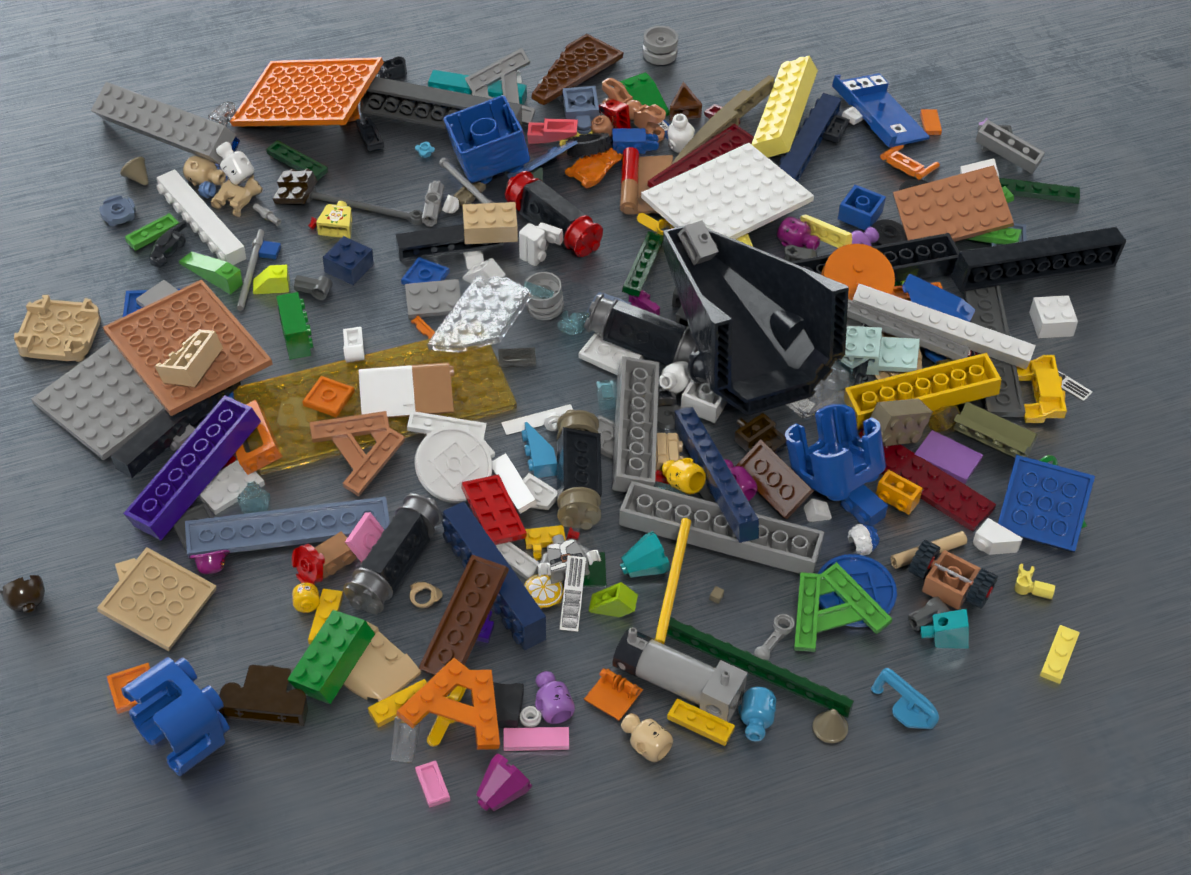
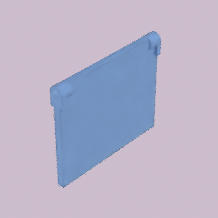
(554, 151)

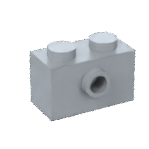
(698, 242)

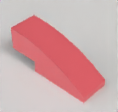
(551, 130)

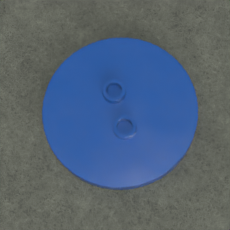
(870, 576)

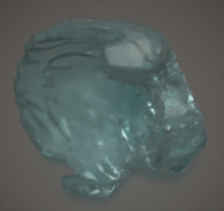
(574, 324)
(253, 499)

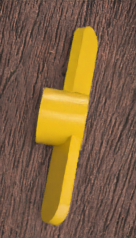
(653, 224)
(442, 723)

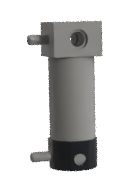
(714, 689)

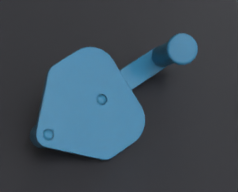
(912, 708)

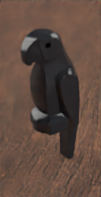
(167, 245)

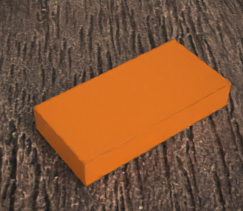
(931, 121)

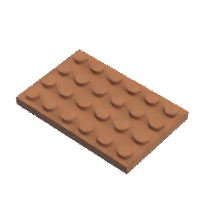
(955, 205)

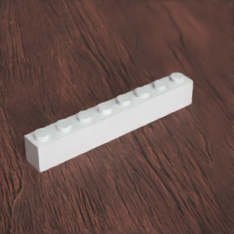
(200, 218)

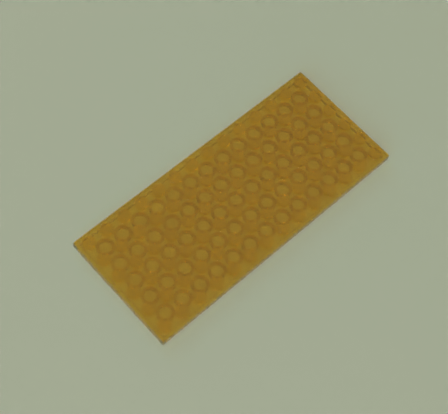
(477, 392)

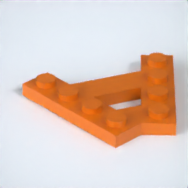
(432, 700)

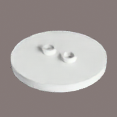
(448, 459)

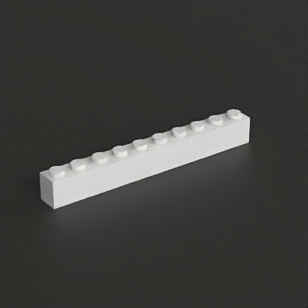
(966, 333)

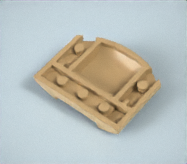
(381, 669)

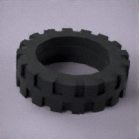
(589, 144)

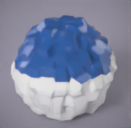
(864, 538)

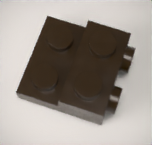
(294, 187)

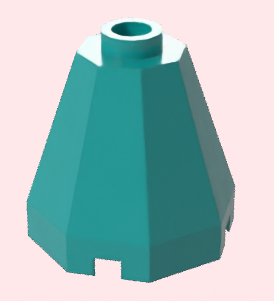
(645, 558)

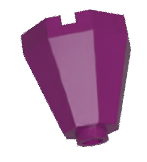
(501, 784)

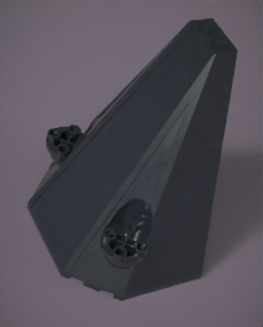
(758, 323)

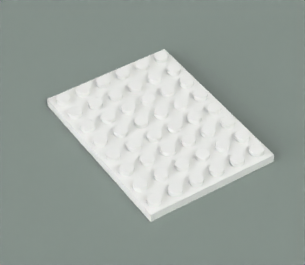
(729, 193)

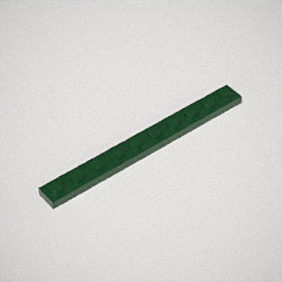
(759, 667)

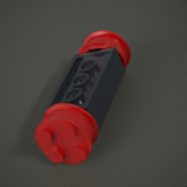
(543, 205)

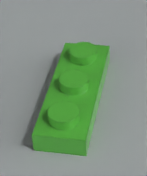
(150, 232)

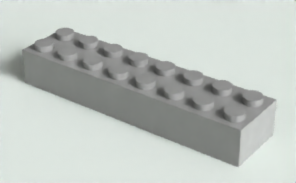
(635, 423)

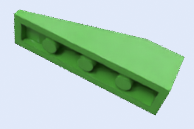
(214, 270)

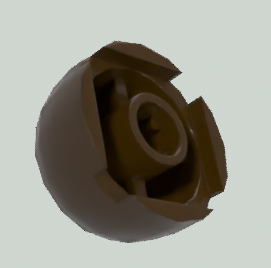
(22, 594)

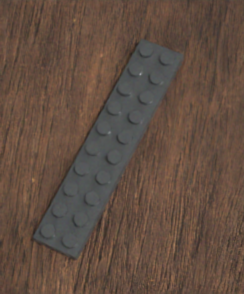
(991, 315)

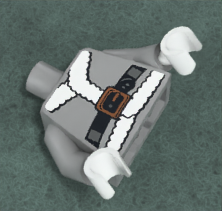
(555, 560)

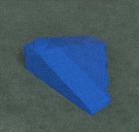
(937, 299)

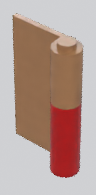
(634, 179)

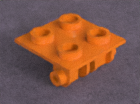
(613, 694)

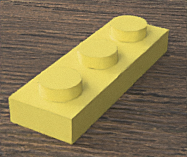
(1059, 654)

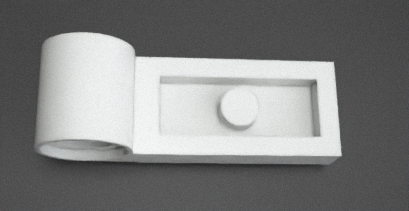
(353, 344)

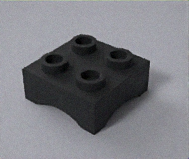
(508, 703)

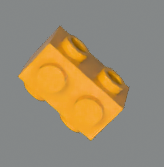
(898, 492)

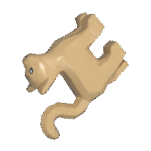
(236, 195)

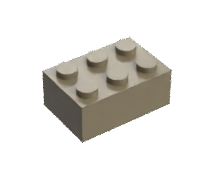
(901, 420)

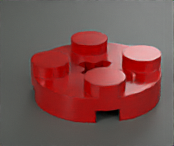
(308, 564)

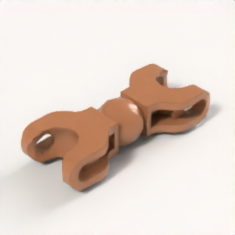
(642, 115)

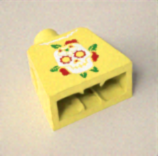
(335, 220)

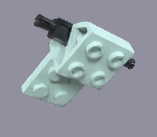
(870, 352)

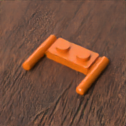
(907, 164)

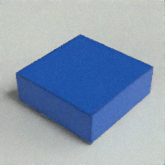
(269, 250)

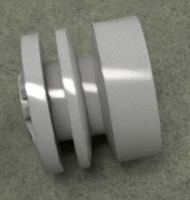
(544, 307)

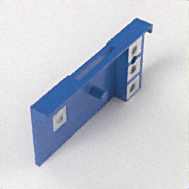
(880, 109)

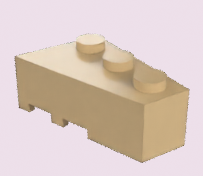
(192, 360)

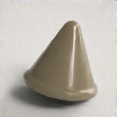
(136, 170)
(830, 726)

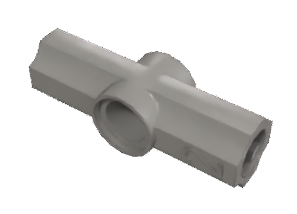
(433, 203)

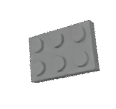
(432, 298)

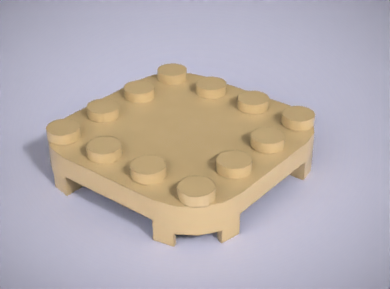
(58, 329)

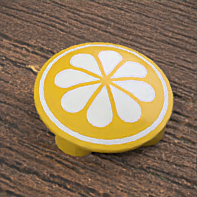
(543, 591)

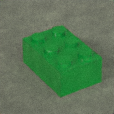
(294, 325)

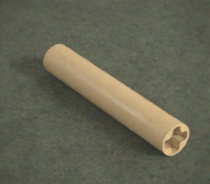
(946, 543)

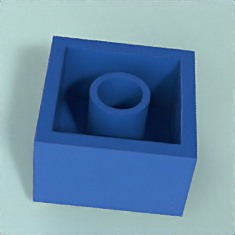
(861, 207)

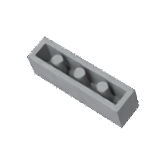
(1009, 146)

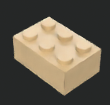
(490, 223)

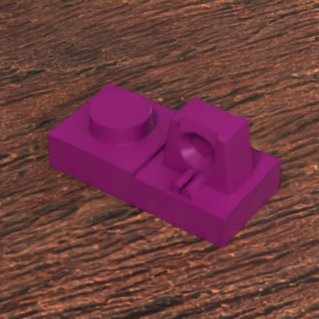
(644, 303)

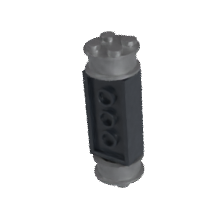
(640, 331)
(393, 554)

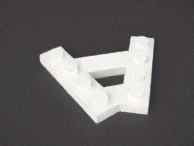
(427, 423)

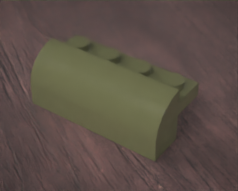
(995, 431)

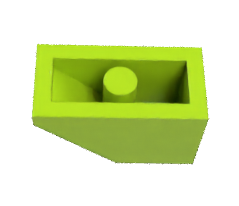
(614, 601)

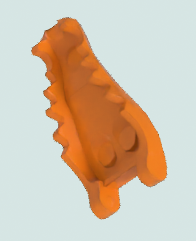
(593, 168)

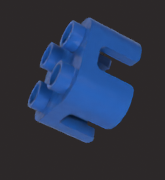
(840, 457)
(177, 709)

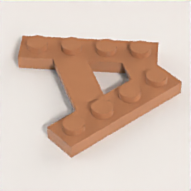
(342, 433)

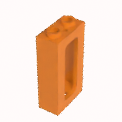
(266, 453)

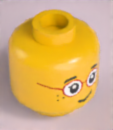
(305, 596)

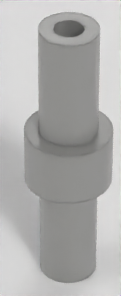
(267, 214)

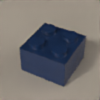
(348, 260)

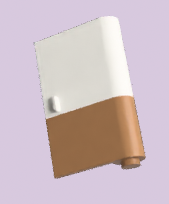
(407, 389)

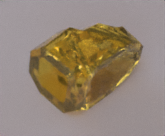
(943, 418)

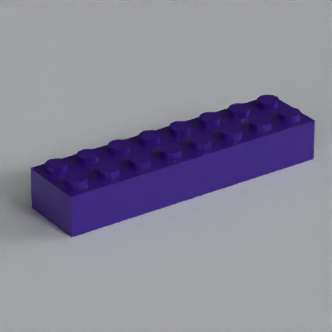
(192, 467)

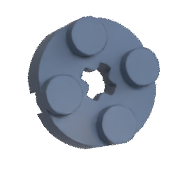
(125, 213)

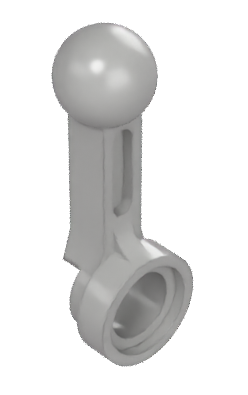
(779, 633)

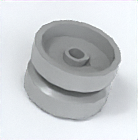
(660, 45)

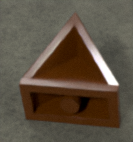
(685, 103)

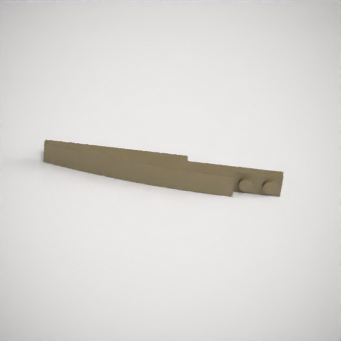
(729, 114)

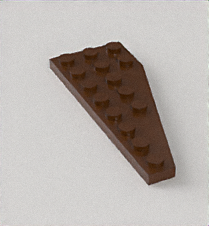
(576, 64)

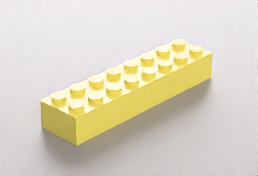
(785, 107)

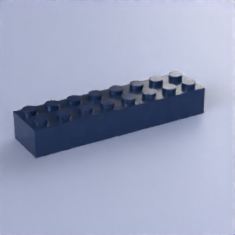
(513, 601)

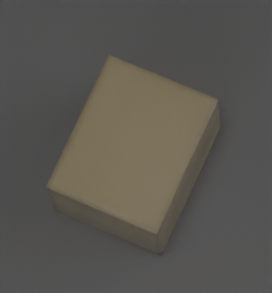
(716, 595)

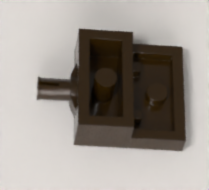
(759, 428)

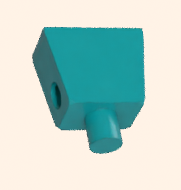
(948, 630)

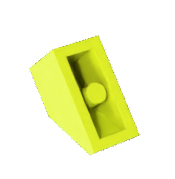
(272, 280)

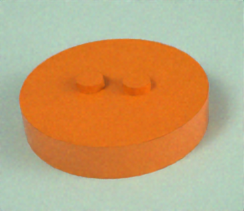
(860, 265)

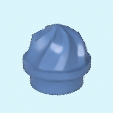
(207, 189)

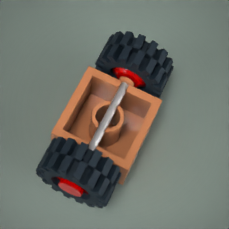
(951, 577)

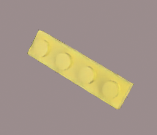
(827, 233)

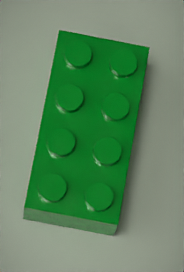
(331, 656)

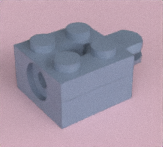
(581, 105)

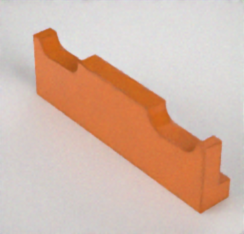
(423, 327)

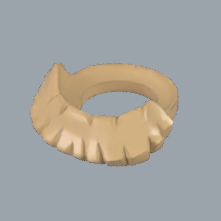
(436, 593)

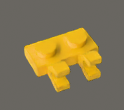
(541, 537)

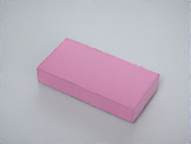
(432, 784)

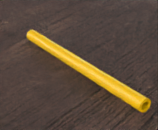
(673, 581)

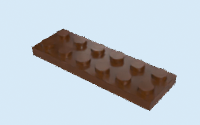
(465, 614)

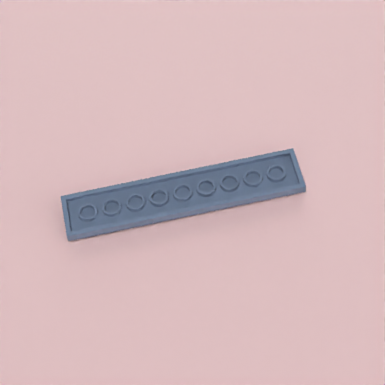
(280, 526)

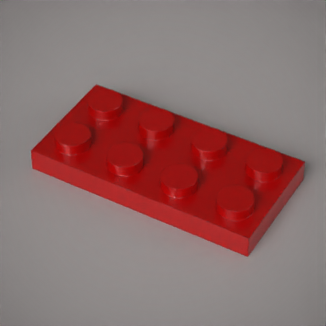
(494, 509)

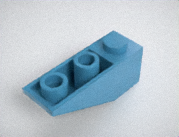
(541, 453)

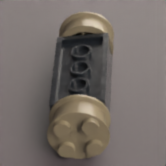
(578, 469)

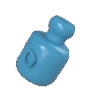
(757, 711)

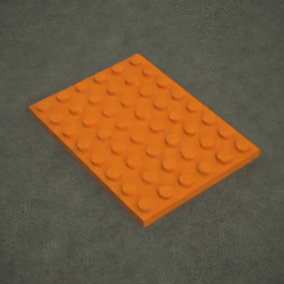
(307, 92)

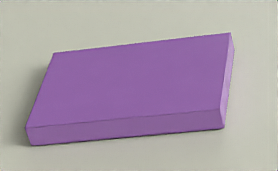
(949, 456)

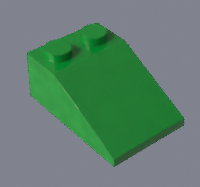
(644, 90)

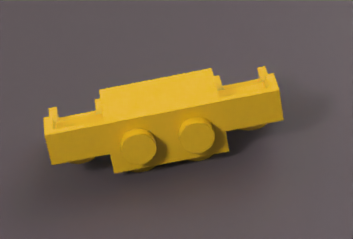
(1046, 388)

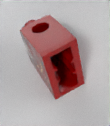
(617, 113)

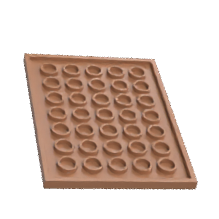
(162, 327)

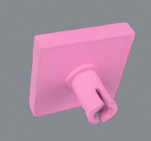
(364, 536)

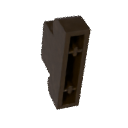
(265, 697)

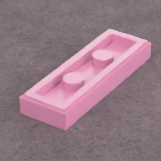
(536, 738)

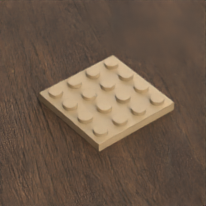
(157, 599)

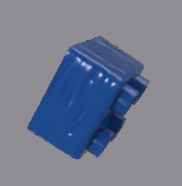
(487, 139)

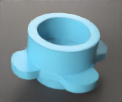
(424, 149)

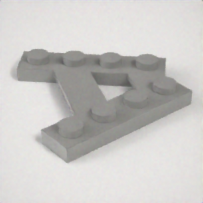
(505, 70)

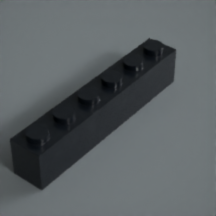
(435, 243)

